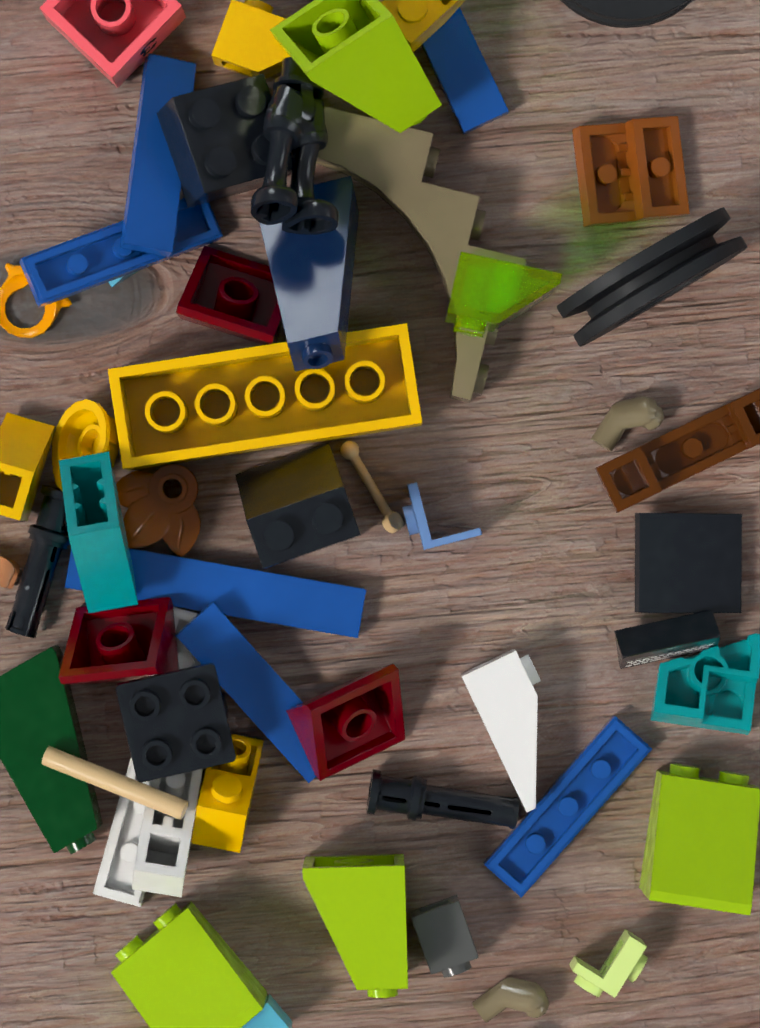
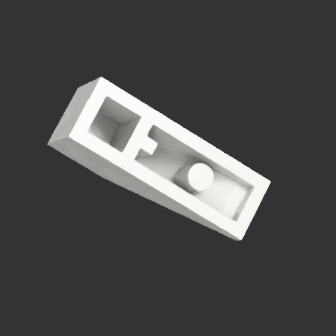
(508, 709)
(167, 840)

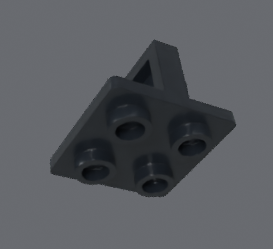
(176, 722)

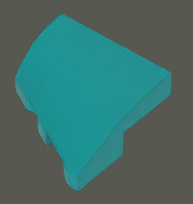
(710, 688)

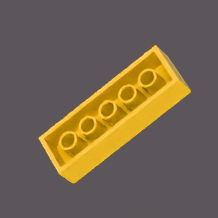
(259, 402)

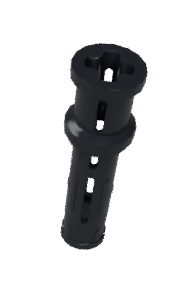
(49, 539)
(418, 798)

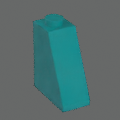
(97, 532)

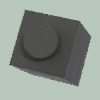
(444, 936)

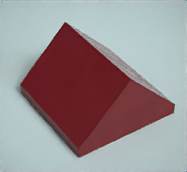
(232, 297)
(121, 643)
(350, 721)

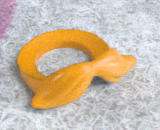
(15, 281)

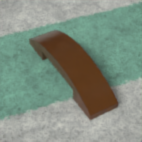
(682, 452)

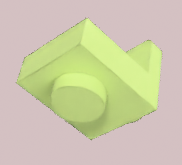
(622, 964)

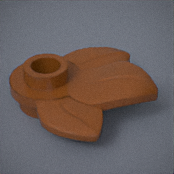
(155, 514)

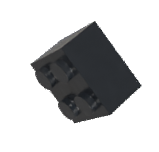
(219, 139)

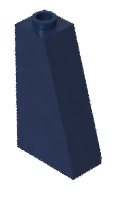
(315, 280)

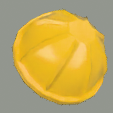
(82, 432)

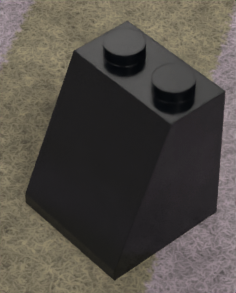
(296, 505)

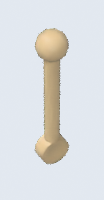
(392, 520)

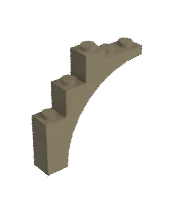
(441, 217)

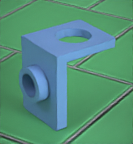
(417, 522)

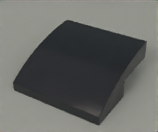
(688, 562)

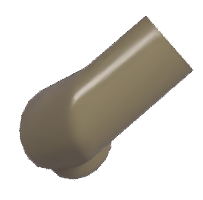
(627, 414)
(512, 994)

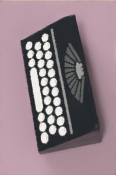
(666, 639)

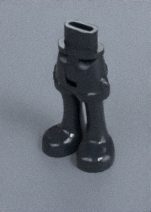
(294, 125)

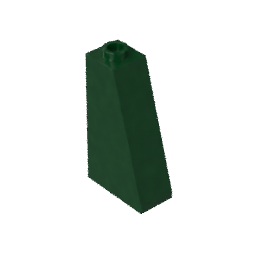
(41, 714)

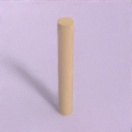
(115, 782)

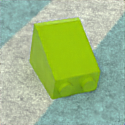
(361, 58)
(701, 840)
(365, 915)
(187, 975)

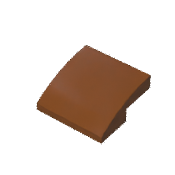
(630, 171)

